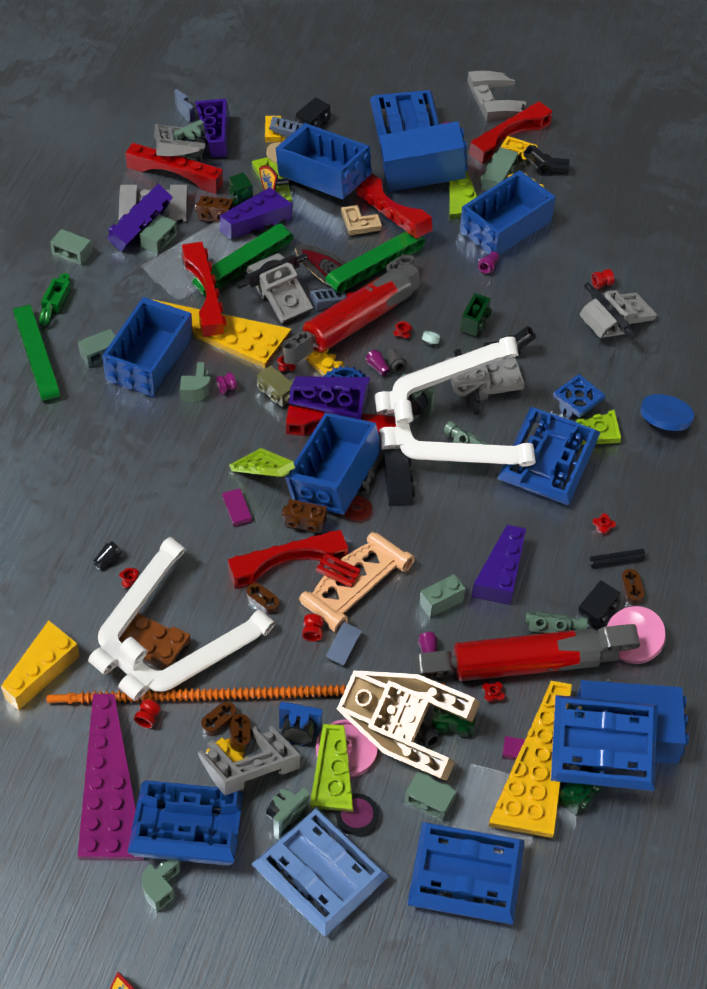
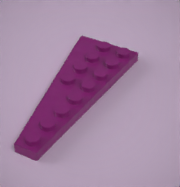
(108, 792)

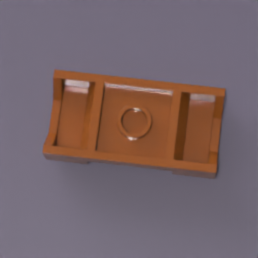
(160, 641)

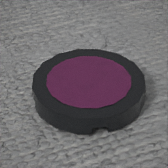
(362, 819)

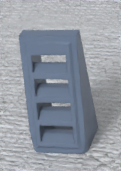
(285, 126)
(320, 300)

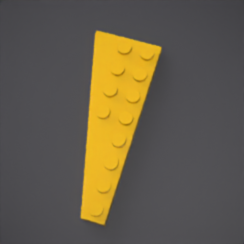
(242, 337)
(529, 795)

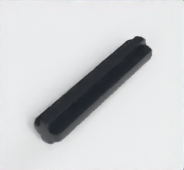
(617, 558)

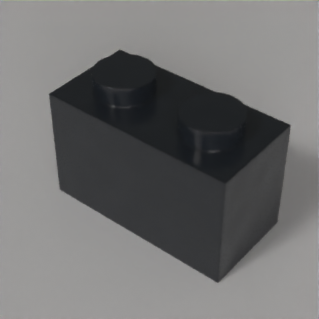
(314, 113)
(599, 604)

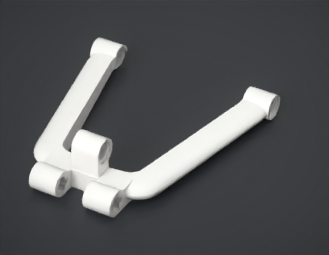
(398, 403)
(130, 653)

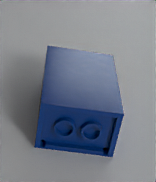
(424, 156)
(323, 160)
(507, 213)
(148, 346)
(334, 462)
(670, 711)

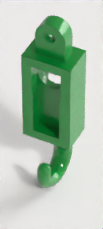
(52, 300)

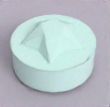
(431, 337)

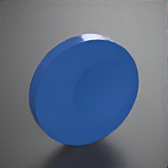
(667, 412)

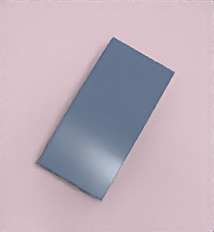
(183, 106)
(343, 643)

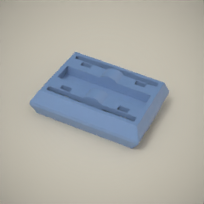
(320, 868)

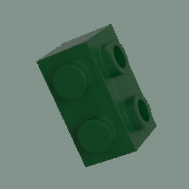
(240, 188)
(475, 314)
(449, 723)
(578, 796)

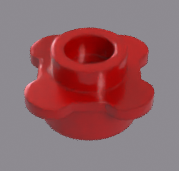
(402, 330)
(283, 366)
(603, 527)
(129, 573)
(493, 697)

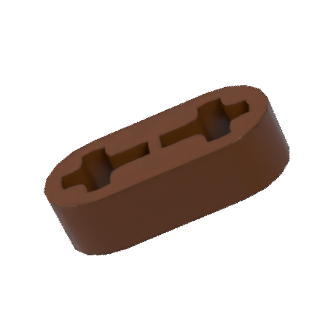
(636, 586)
(263, 598)
(216, 716)
(235, 732)

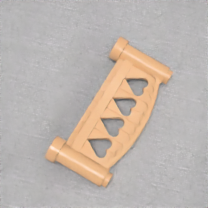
(332, 609)

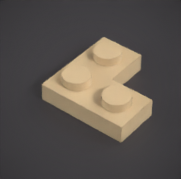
(359, 224)

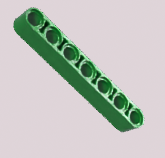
(250, 253)
(373, 261)
(36, 352)

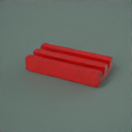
(339, 567)

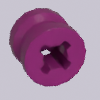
(226, 382)

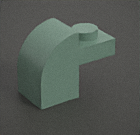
(195, 387)
(155, 885)

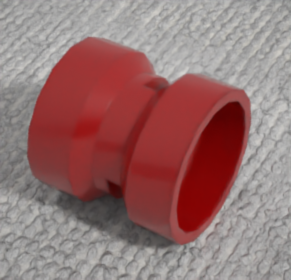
(602, 278)
(313, 625)
(147, 713)

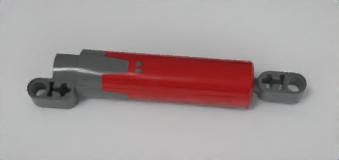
(354, 311)
(528, 654)

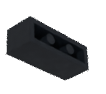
(398, 478)

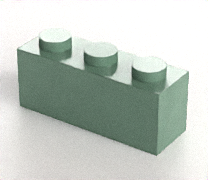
(502, 164)

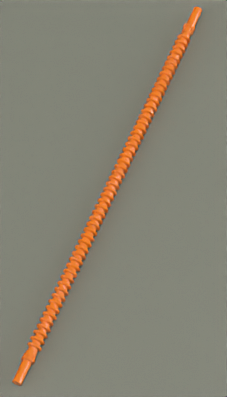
(198, 694)

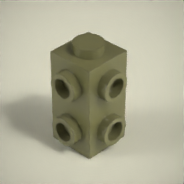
(274, 385)

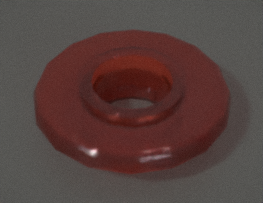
(362, 514)

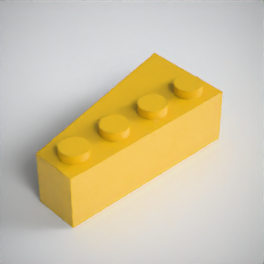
(40, 665)

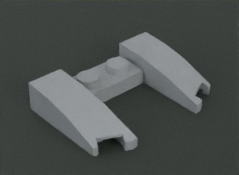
(480, 85)
(168, 146)
(177, 207)
(230, 776)

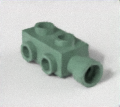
(461, 436)
(550, 622)

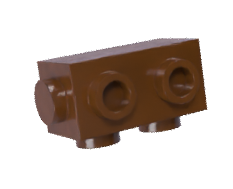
(211, 208)
(304, 515)

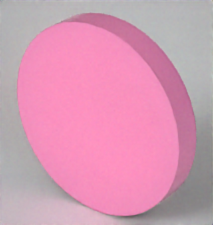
(650, 633)
(360, 749)

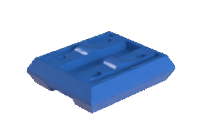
(404, 111)
(554, 455)
(604, 742)
(187, 823)
(467, 871)

